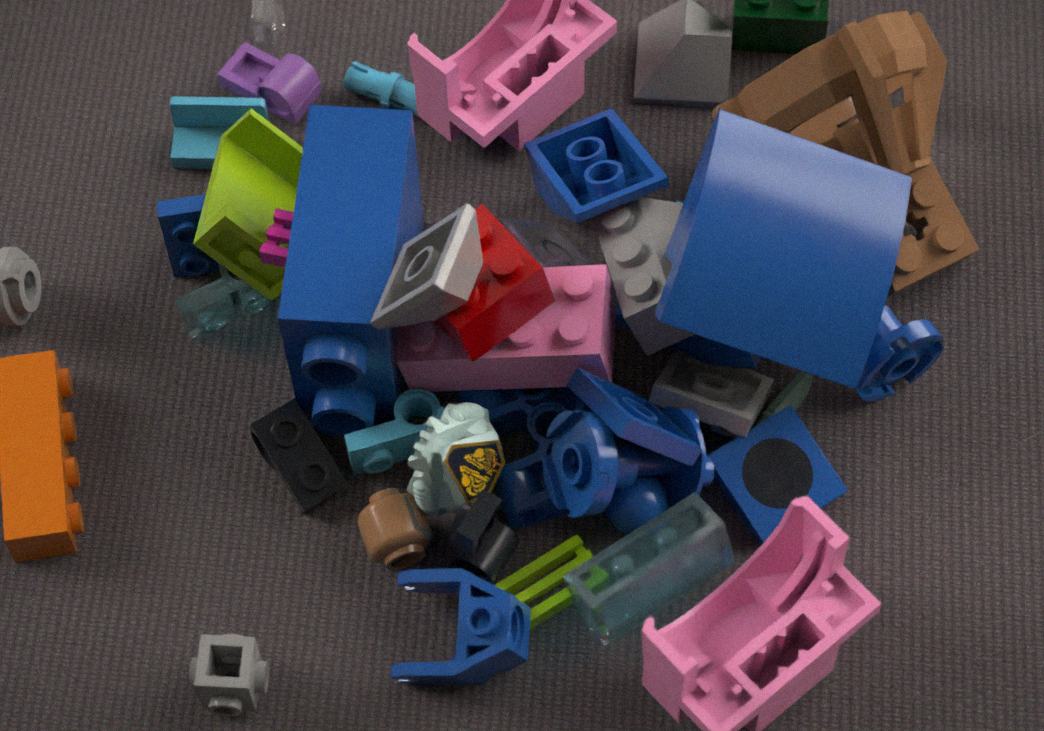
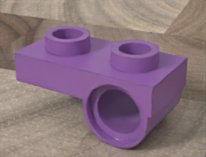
(285, 84)

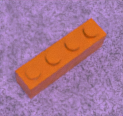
(36, 458)

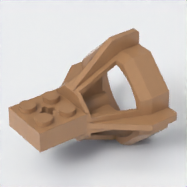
(854, 78)

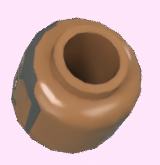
(394, 529)

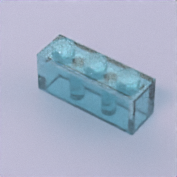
(649, 568)

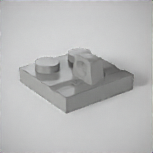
(719, 395)

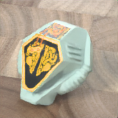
(455, 459)

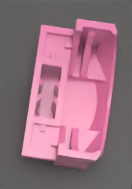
(512, 73)
(762, 631)

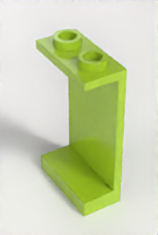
(249, 179)

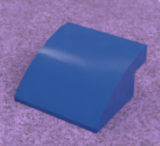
(785, 249)

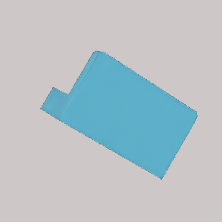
(201, 123)

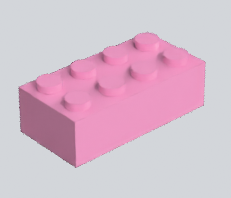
(539, 354)

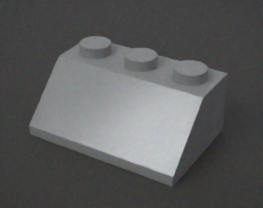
(634, 250)

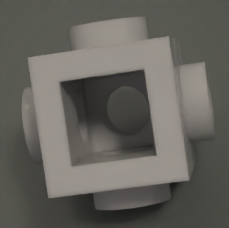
(228, 674)

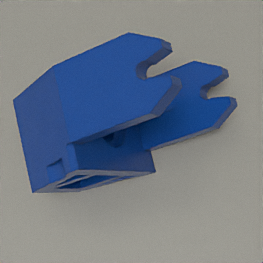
(490, 629)

